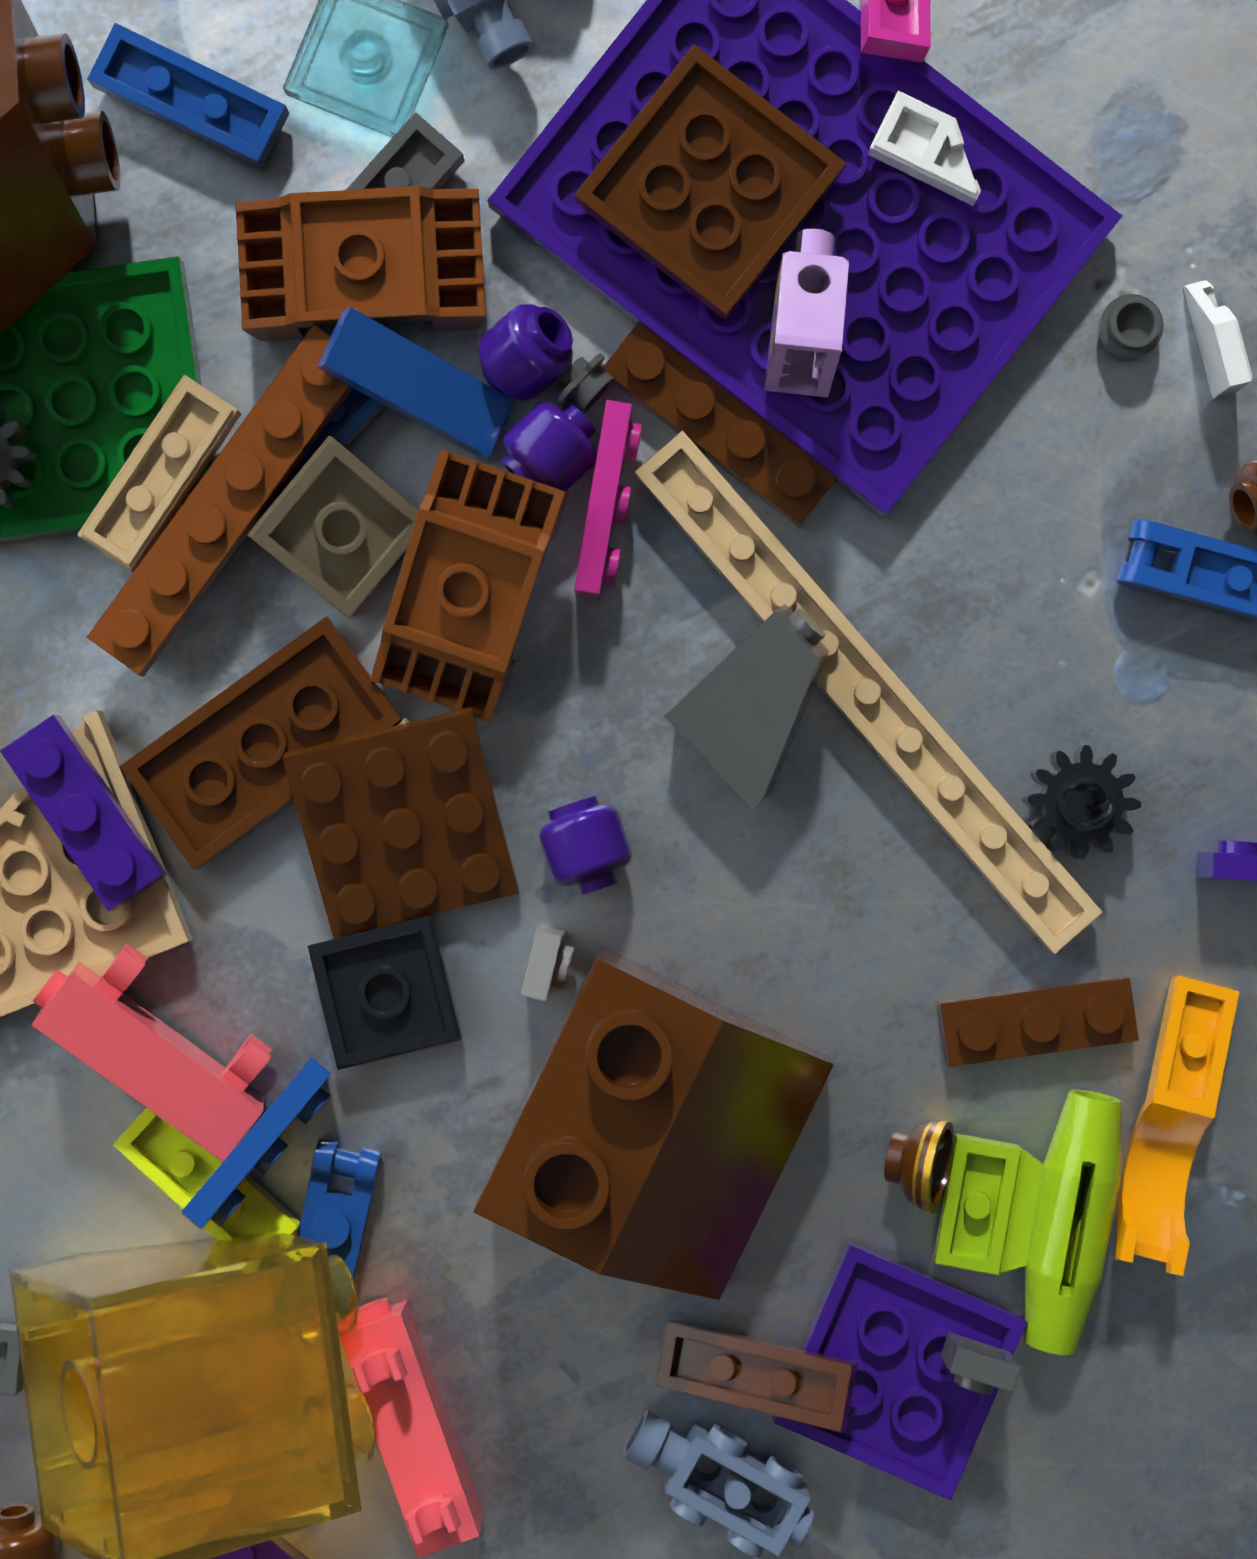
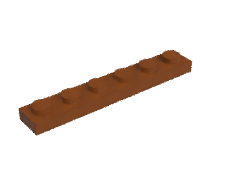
(221, 508)

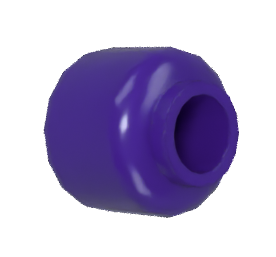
(526, 351)
(550, 446)
(585, 845)

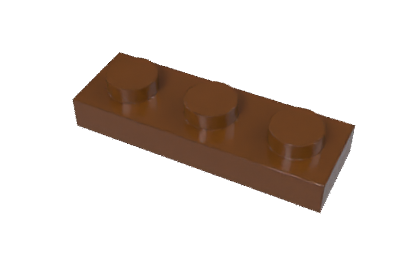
(1037, 1021)
(757, 1375)

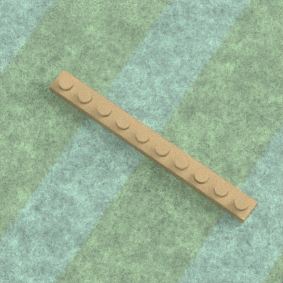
(872, 696)

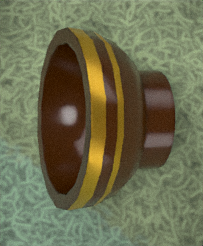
(921, 1163)

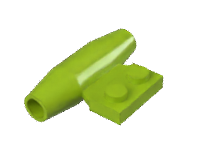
(1049, 1216)

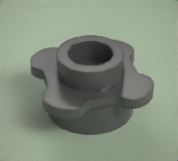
(584, 383)

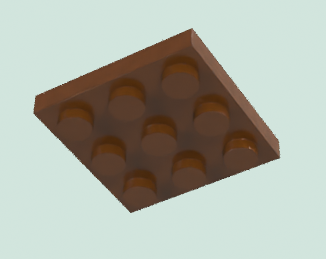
(709, 182)
(401, 822)

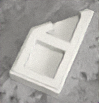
(925, 147)
(1218, 341)

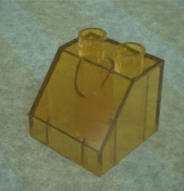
(190, 1394)

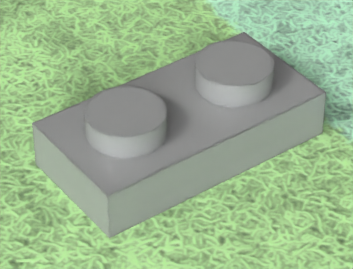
(547, 963)

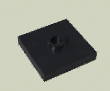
(385, 992)

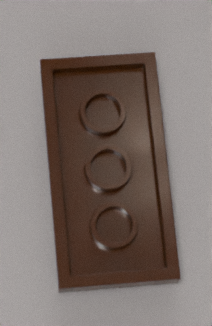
(224, 762)

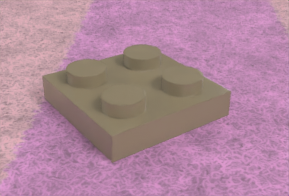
(337, 526)

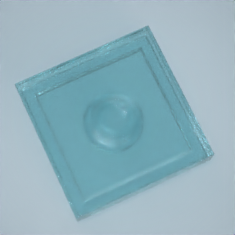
(366, 60)

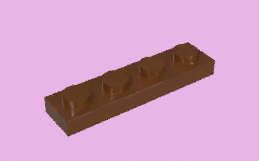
(718, 425)

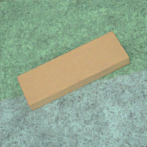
(159, 473)

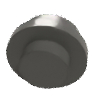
(1130, 326)

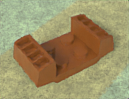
(373, 250)
(467, 584)

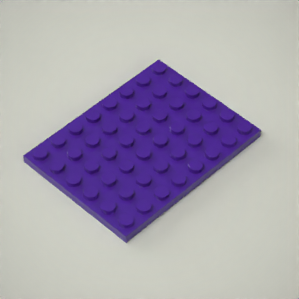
(931, 284)

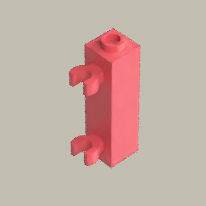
(150, 1058)
(412, 1427)

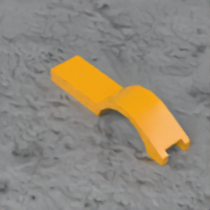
(1172, 1121)

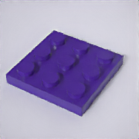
(904, 1399)

